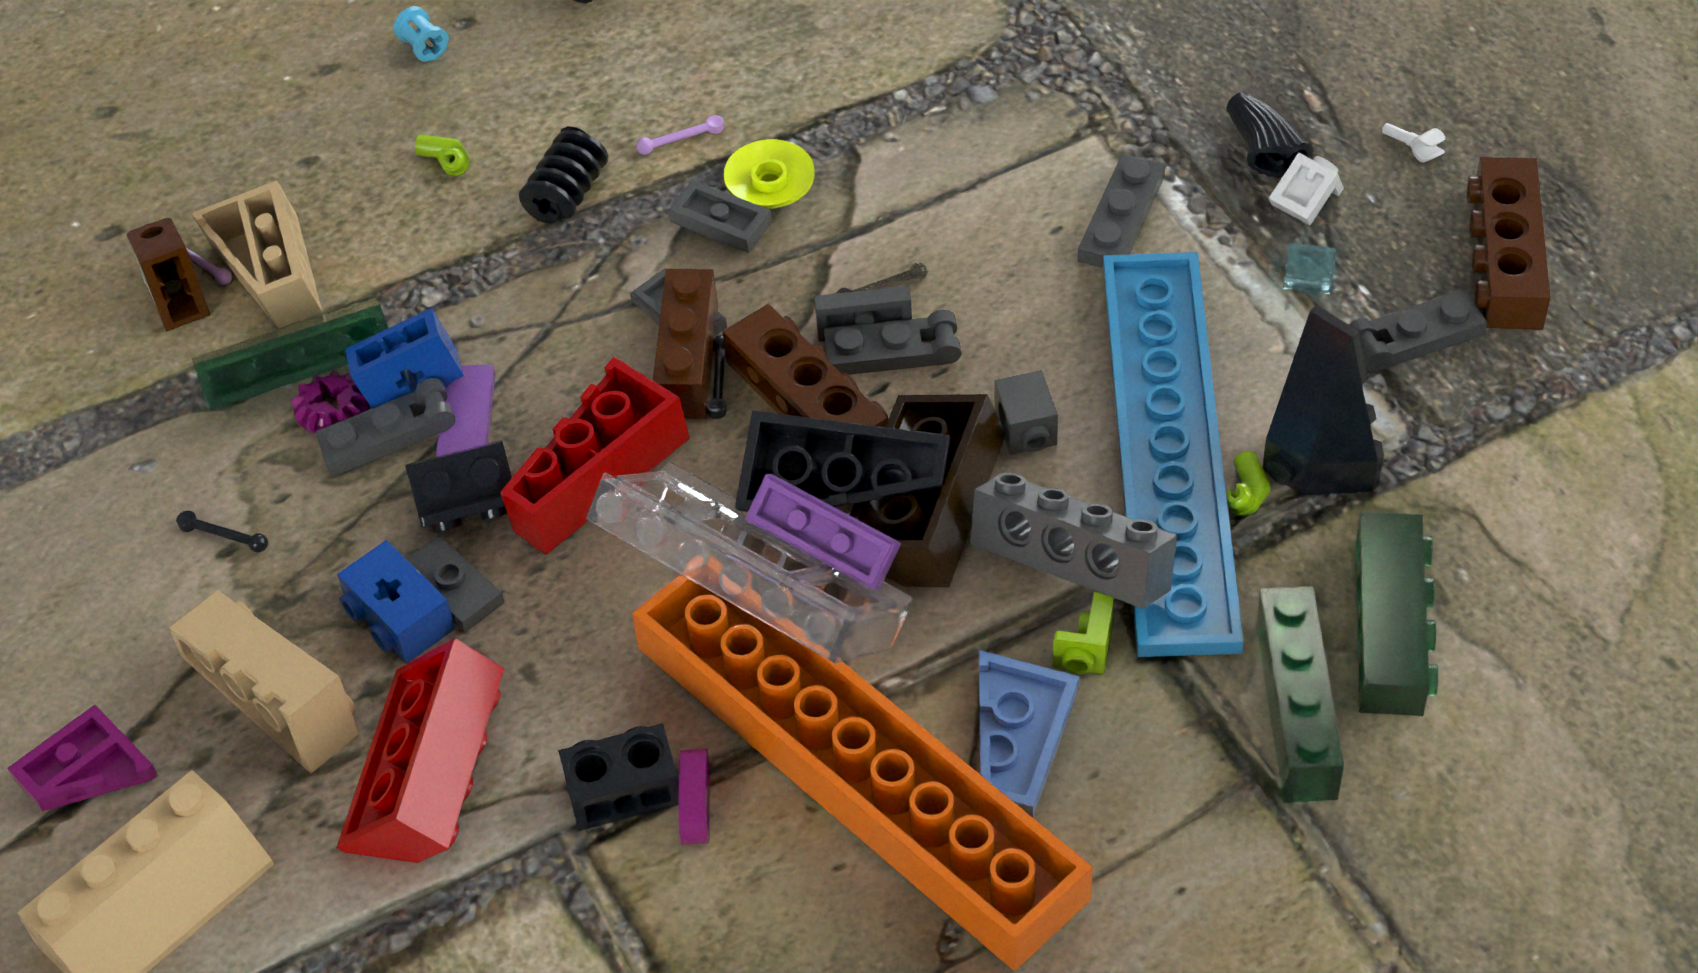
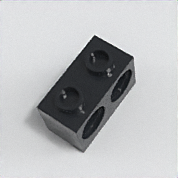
(623, 787)

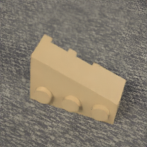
(265, 250)

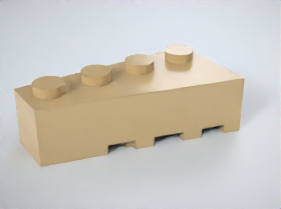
(268, 679)

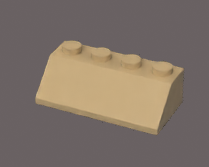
(148, 884)

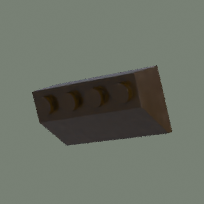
(938, 520)

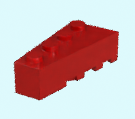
(618, 430)

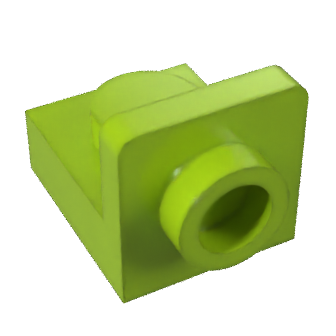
(1089, 647)

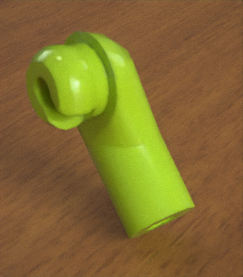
(448, 151)
(1253, 488)

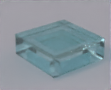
(1309, 268)

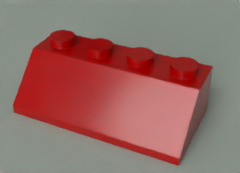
(423, 755)

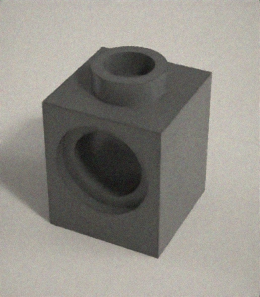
(1026, 412)

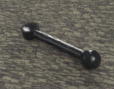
(717, 407)
(188, 521)

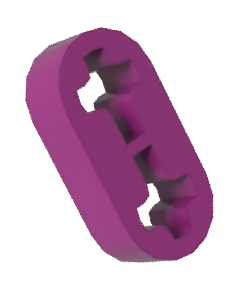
(694, 796)

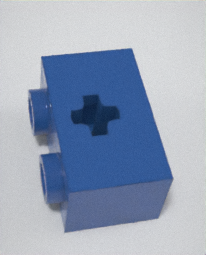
(402, 357)
(395, 602)

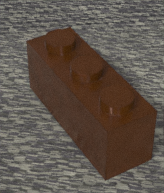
(687, 338)

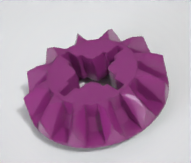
(315, 413)

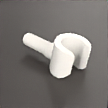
(1422, 145)

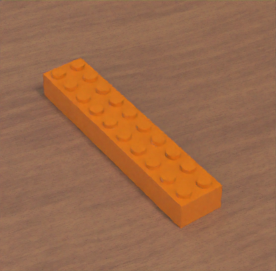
(871, 770)

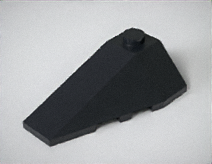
(839, 459)

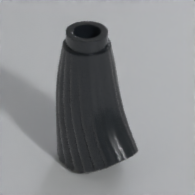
(1268, 136)

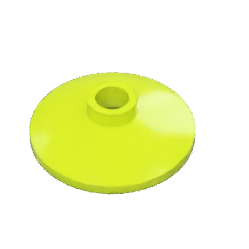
(769, 173)

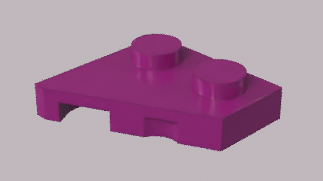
(81, 763)

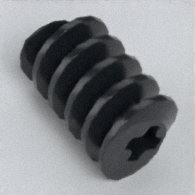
(563, 176)

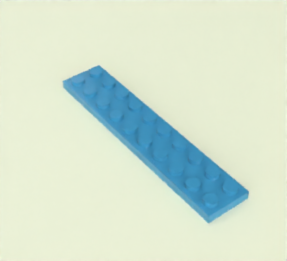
(1172, 448)

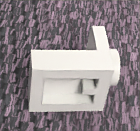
(1306, 187)

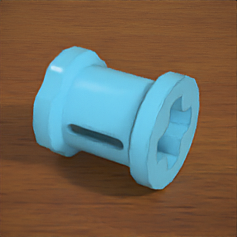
(425, 30)

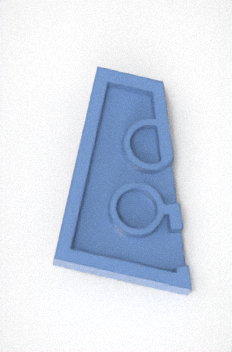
(1021, 724)

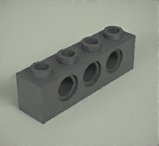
(1073, 539)

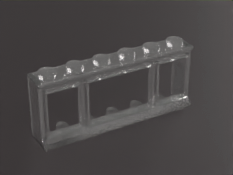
(677, 537)

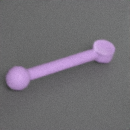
(713, 125)
(222, 276)

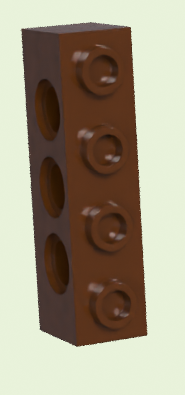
(1510, 243)
(793, 373)

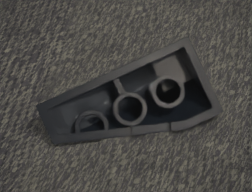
(1322, 422)

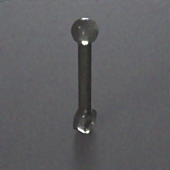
(917, 272)

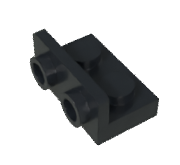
(460, 485)

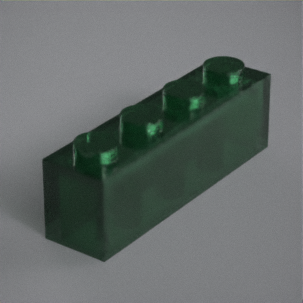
(285, 354)
(1393, 614)
(1299, 695)

